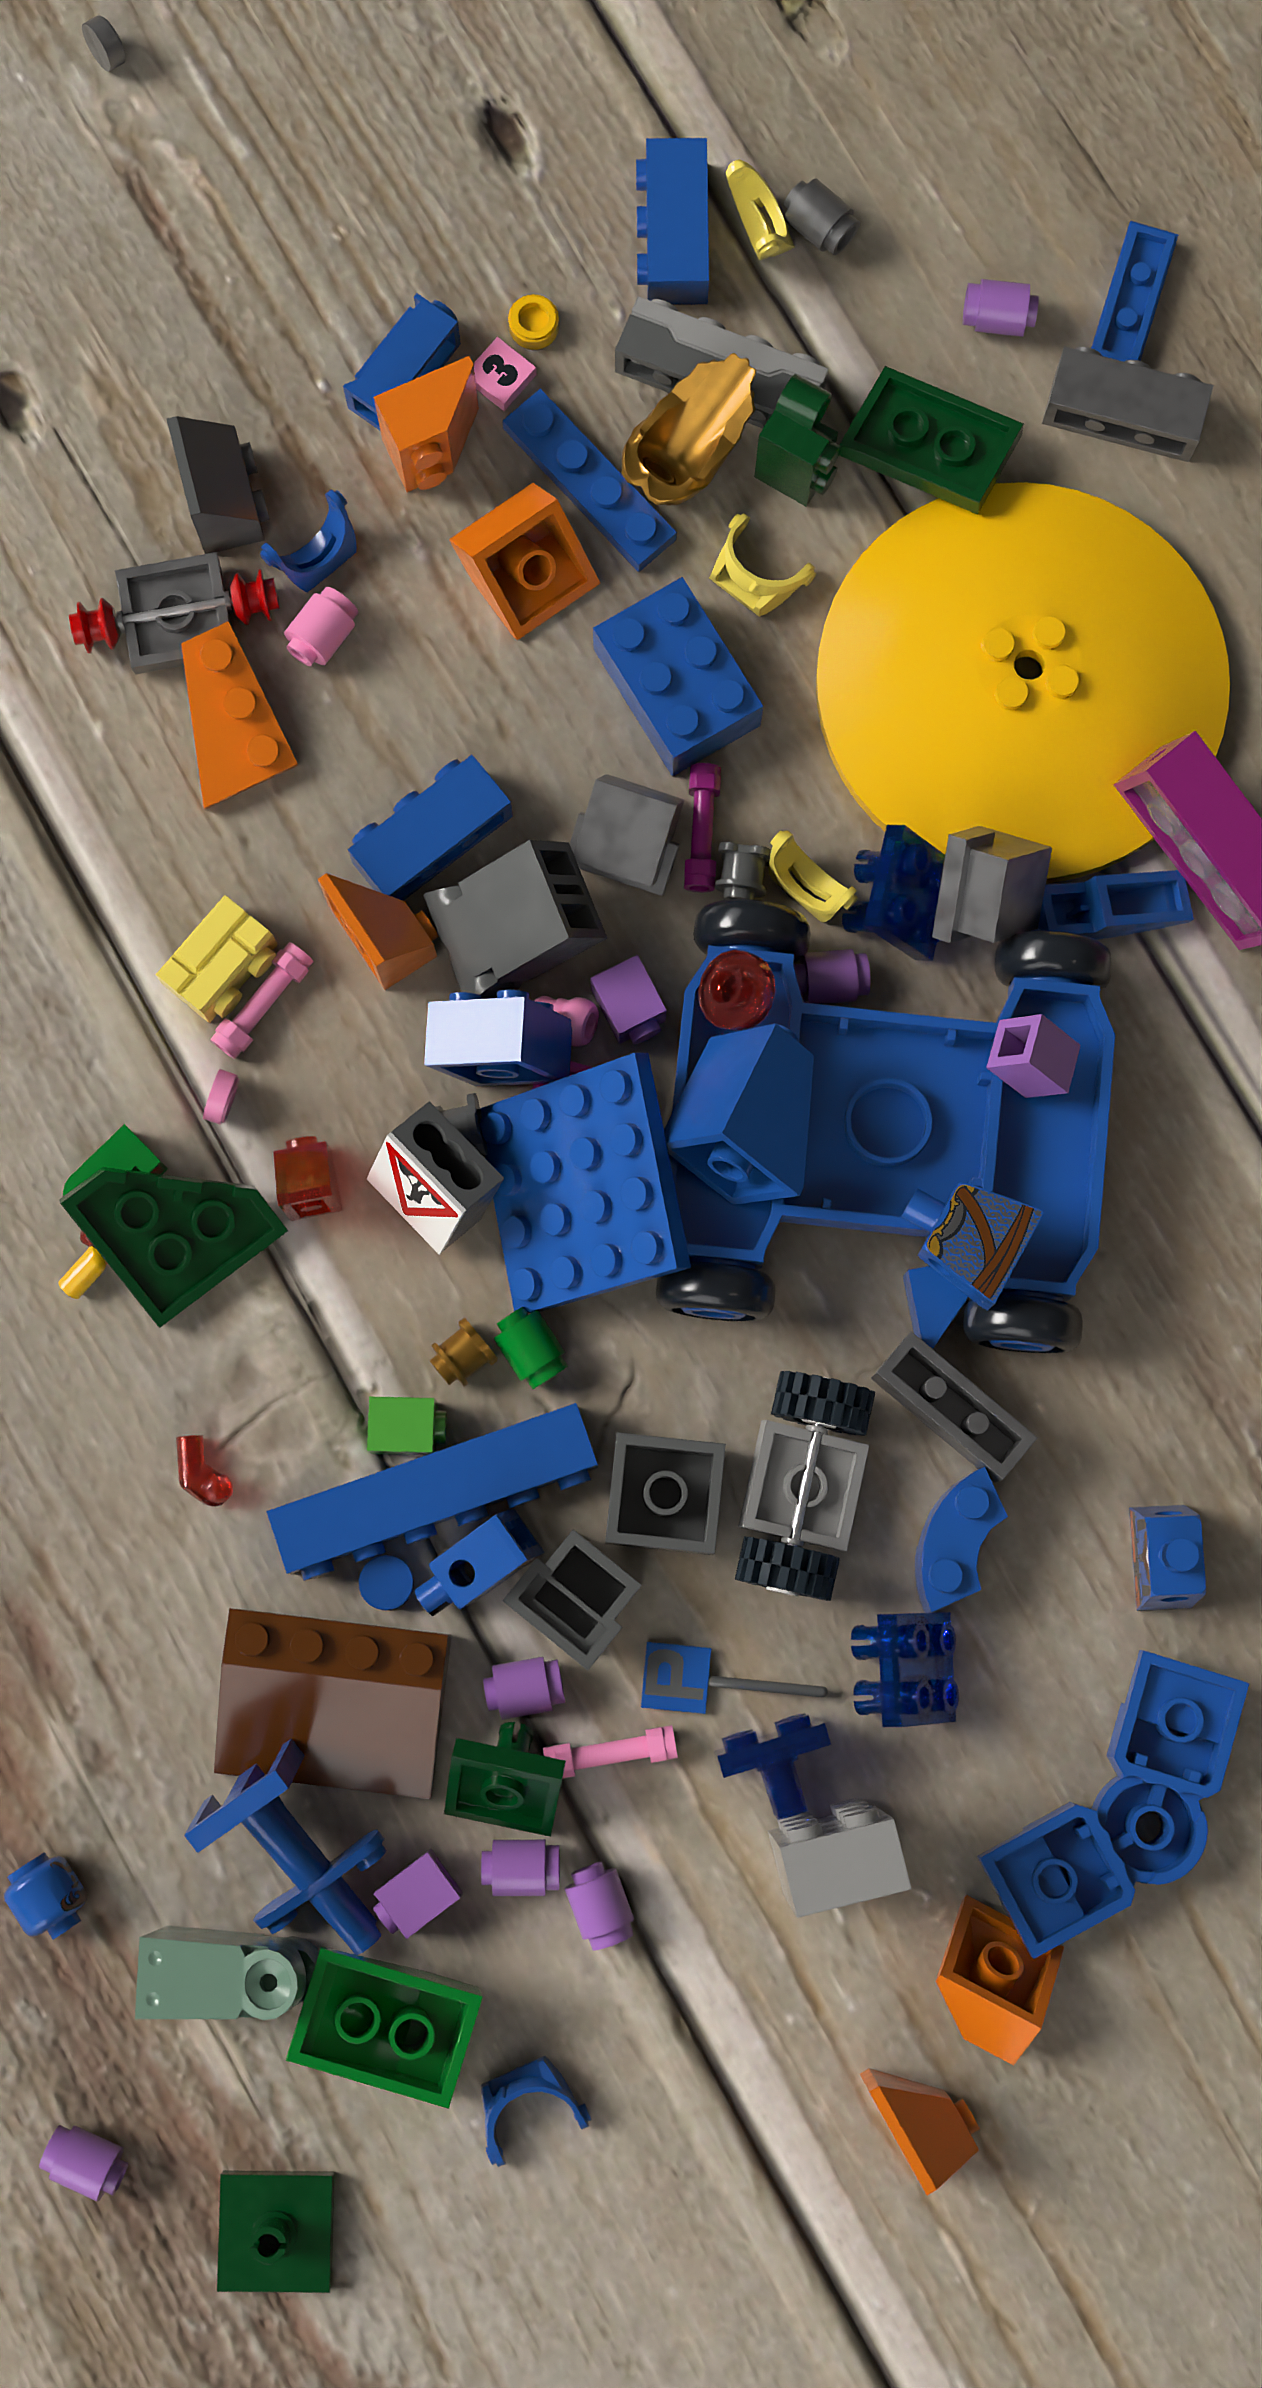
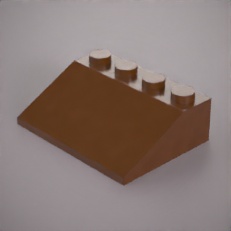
(347, 1693)

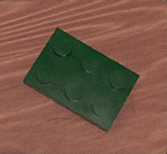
(931, 439)

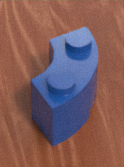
(952, 1540)

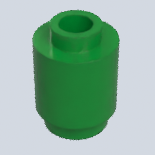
(530, 1347)

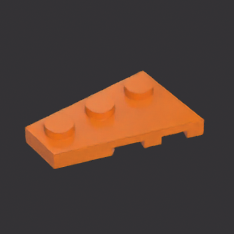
(231, 718)

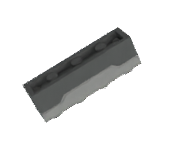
(666, 345)

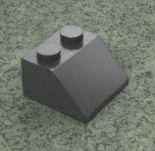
(218, 483)

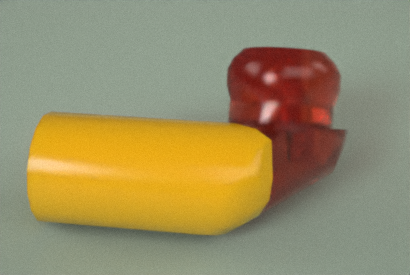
(84, 1271)

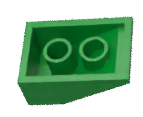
(385, 2025)

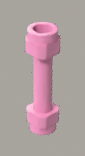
(290, 965)
(656, 1744)

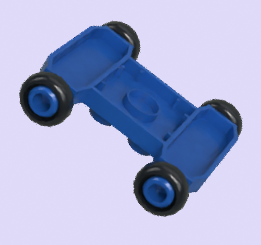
(909, 1109)

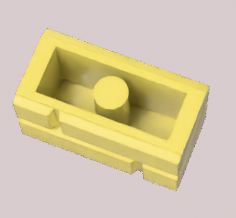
(218, 960)

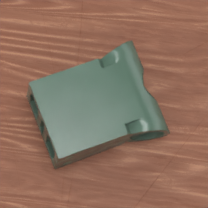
(220, 1974)

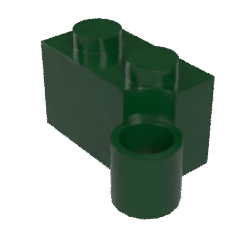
(794, 446)

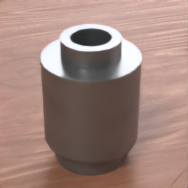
(820, 216)

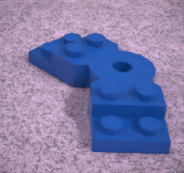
(1167, 1756)

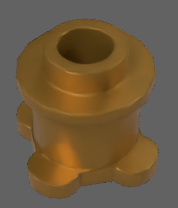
(461, 1354)

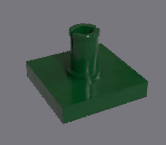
(504, 1783)
(275, 2231)

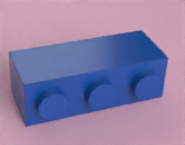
(674, 220)
(430, 829)

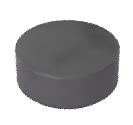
(104, 43)

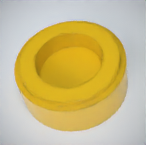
(533, 322)

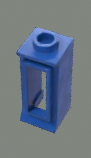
(413, 347)

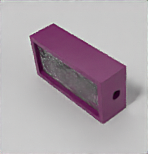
(1203, 830)

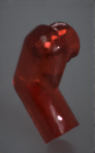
(196, 1476)

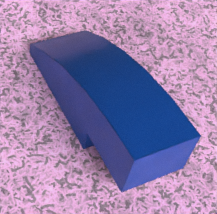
(1117, 904)

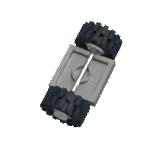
(804, 1485)

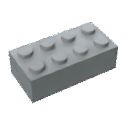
(838, 1857)

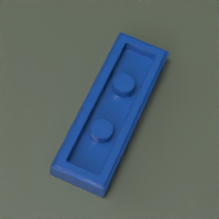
(1134, 292)

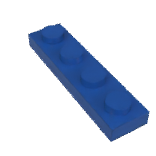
(589, 480)

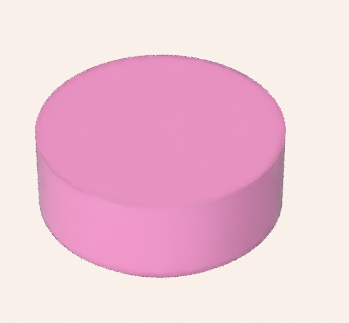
(221, 1097)

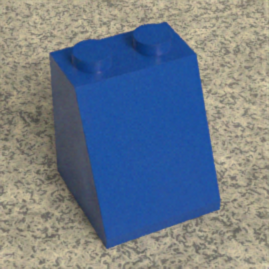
(746, 1115)

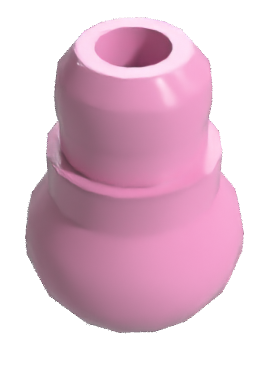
(583, 1017)

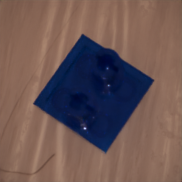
(903, 892)
(914, 1669)
(774, 1758)

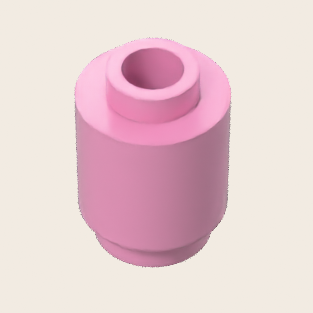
(321, 627)

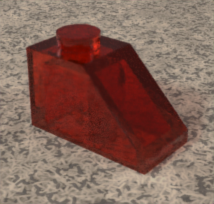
(306, 1179)

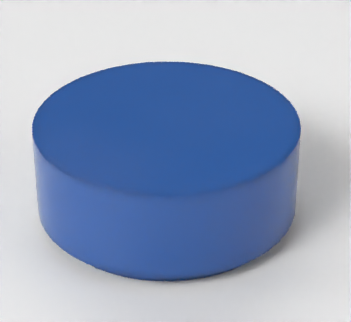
(386, 1582)

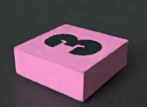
(502, 373)

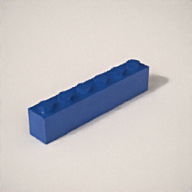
(433, 1490)

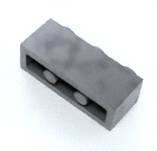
(1127, 403)
(954, 1407)

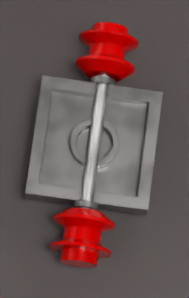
(168, 606)

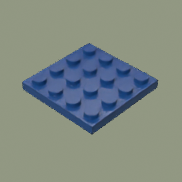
(584, 1185)

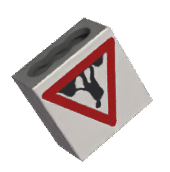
(434, 1177)

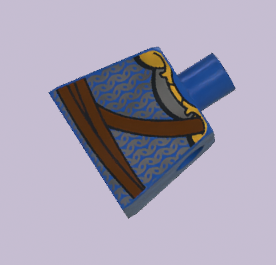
(973, 1237)

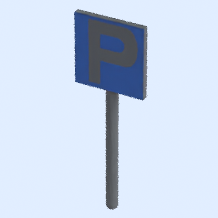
(679, 1679)

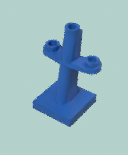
(258, 1807)

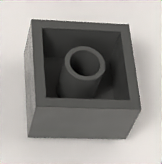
(665, 1493)

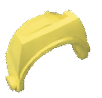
(749, 194)
(752, 591)
(788, 857)

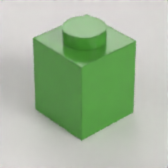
(405, 1425)

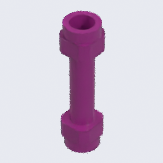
(704, 786)

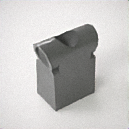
(516, 918)

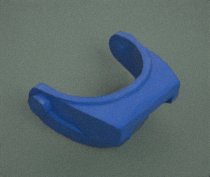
(324, 553)
(529, 2078)

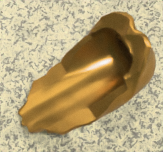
(690, 431)

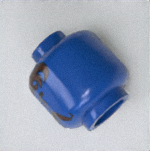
(45, 1896)

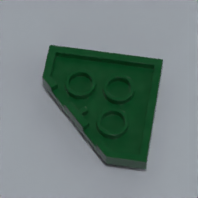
(171, 1233)

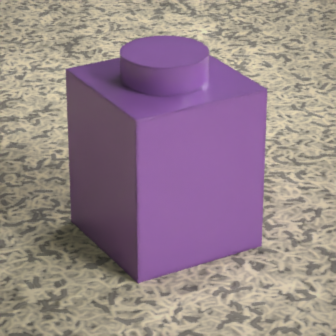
(629, 1001)
(1033, 1056)
(416, 1895)

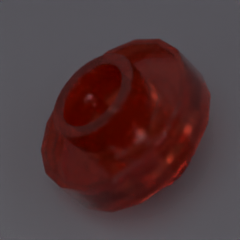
(736, 990)

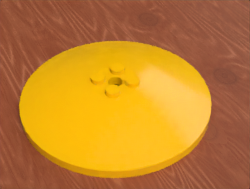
(926, 687)

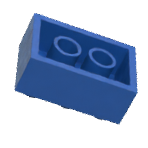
(677, 676)

